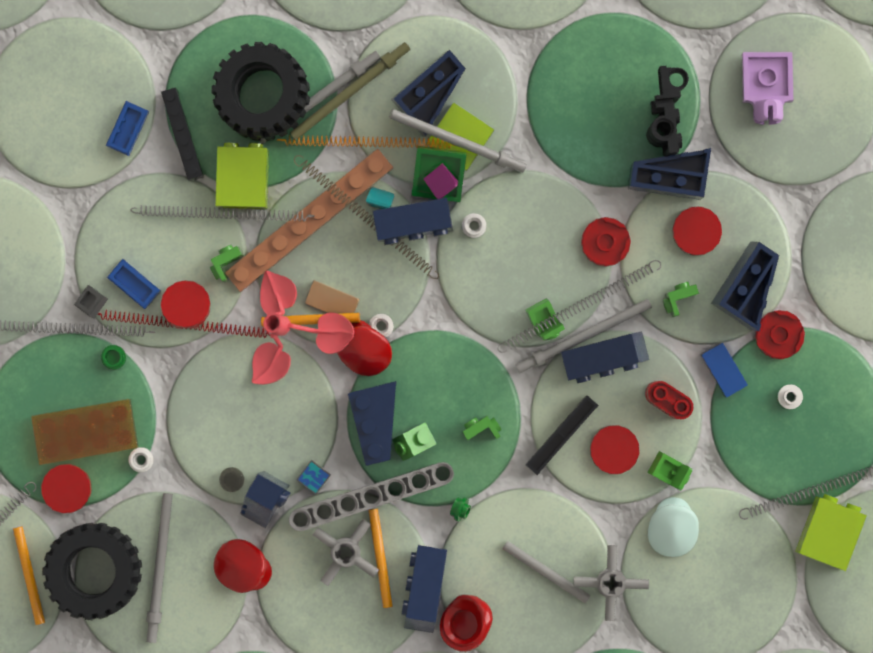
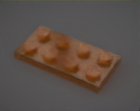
(84, 431)

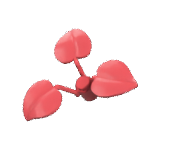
(279, 294)

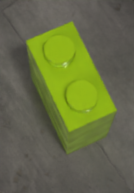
(242, 176)
(831, 532)

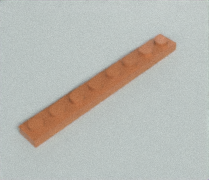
(296, 232)

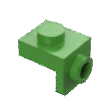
(227, 255)
(681, 291)
(540, 312)
(474, 427)
(413, 442)
(670, 470)

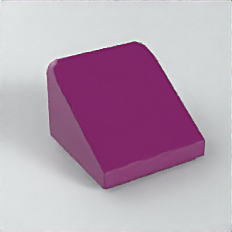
(441, 181)

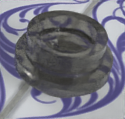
(231, 479)

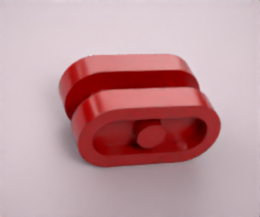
(669, 400)

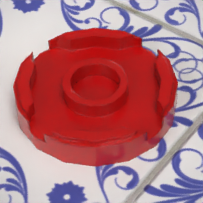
(697, 230)
(605, 241)
(185, 304)
(780, 334)
(614, 449)
(66, 488)

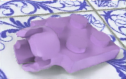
(767, 84)

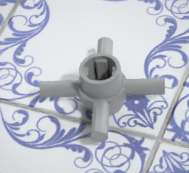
(352, 543)
(604, 575)

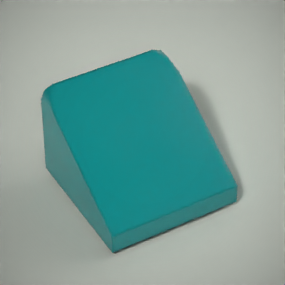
(379, 198)

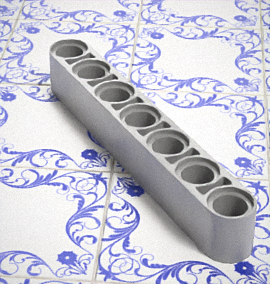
(362, 504)

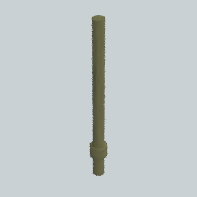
(387, 62)

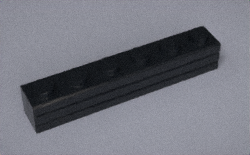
(182, 134)
(561, 435)

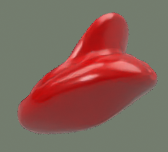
(367, 352)
(241, 566)
(465, 623)

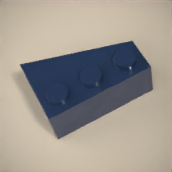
(430, 89)
(673, 175)
(413, 221)
(747, 286)
(605, 357)
(374, 420)
(263, 498)
(424, 588)

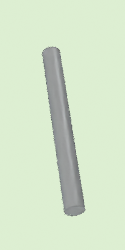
(546, 572)

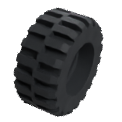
(238, 69)
(68, 594)

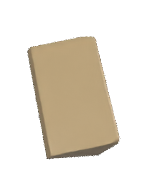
(330, 299)

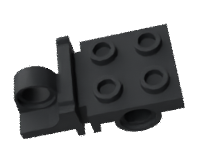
(668, 115)

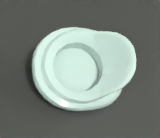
(673, 528)

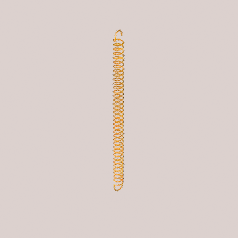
(354, 141)

